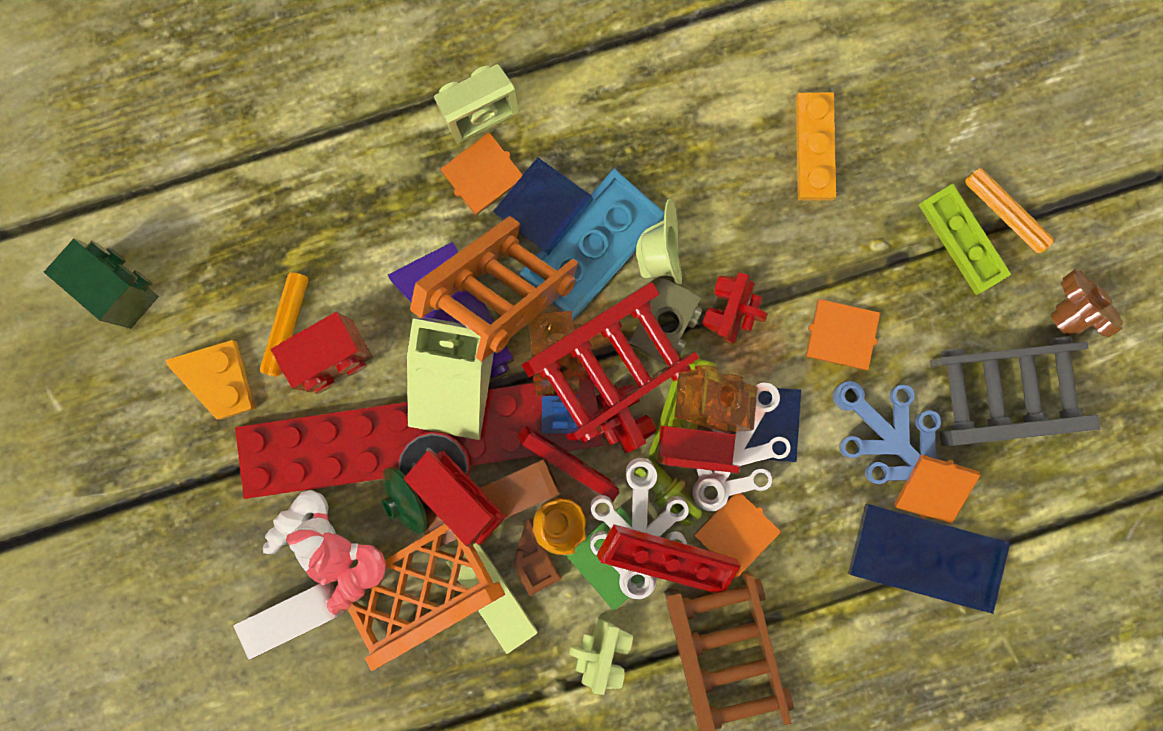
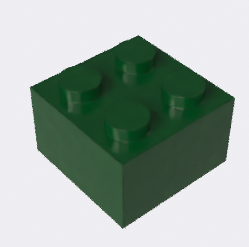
(102, 283)

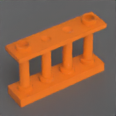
(481, 257)

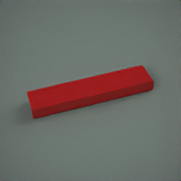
(667, 559)

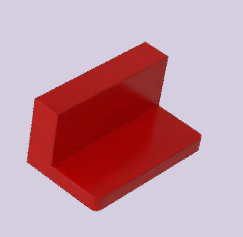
(697, 449)

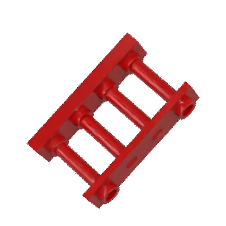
(579, 346)

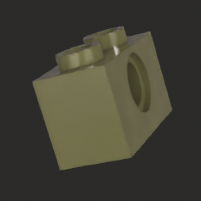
(674, 302)

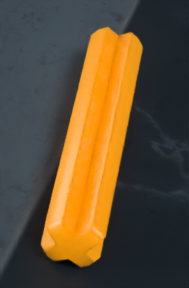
(1009, 210)
(284, 320)

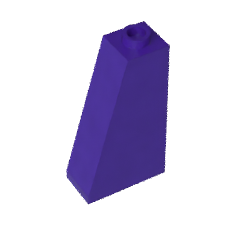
(408, 275)

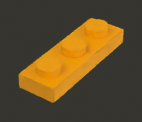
(815, 146)

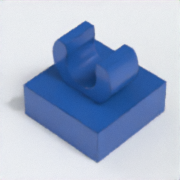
(556, 416)

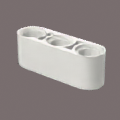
(286, 620)

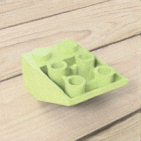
(445, 379)

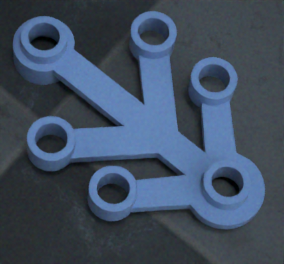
(895, 439)

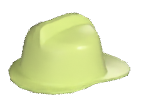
(659, 248)

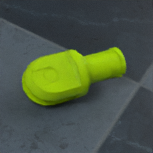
(667, 487)

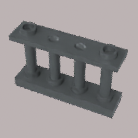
(1035, 421)

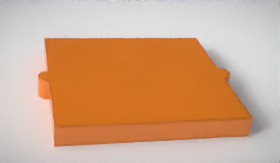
(482, 173)
(842, 334)
(937, 489)
(738, 531)

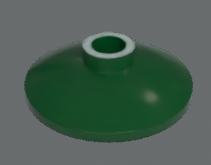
(402, 501)

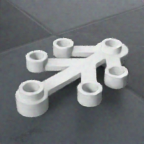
(741, 457)
(639, 522)

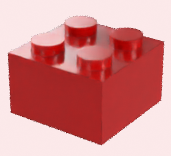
(322, 354)

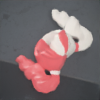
(323, 552)

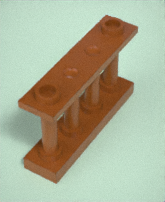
(693, 645)

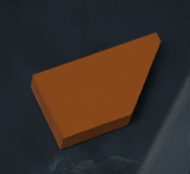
(534, 562)

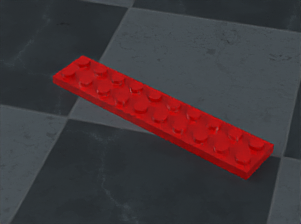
(365, 441)

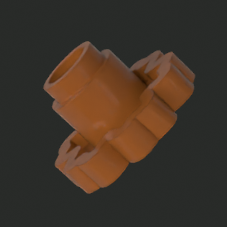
(1085, 307)

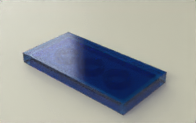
(929, 558)

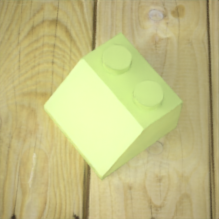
(477, 102)

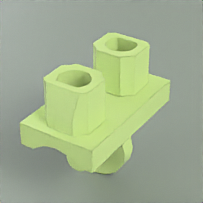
(597, 653)

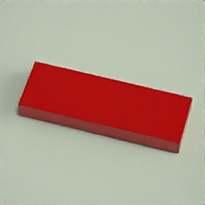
(567, 462)

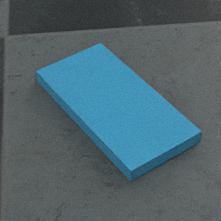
(600, 240)

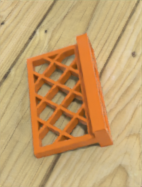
(440, 617)

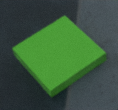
(599, 575)

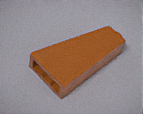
(511, 494)

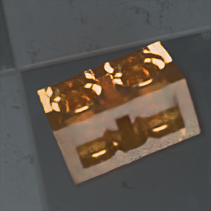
(540, 329)

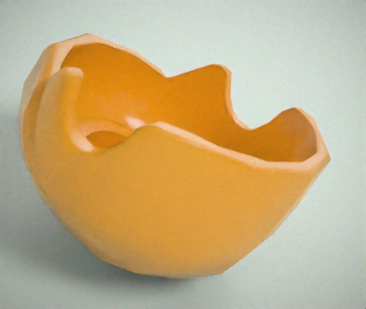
(559, 526)

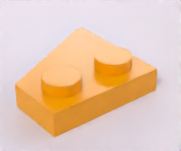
(216, 379)

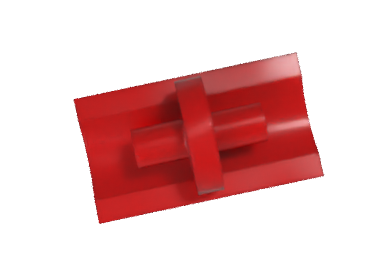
(738, 293)
(622, 426)

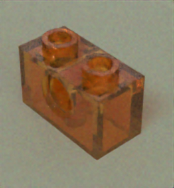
(716, 400)

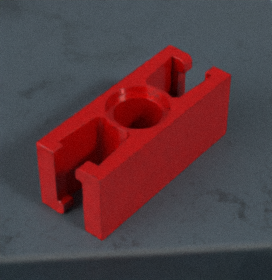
(454, 498)

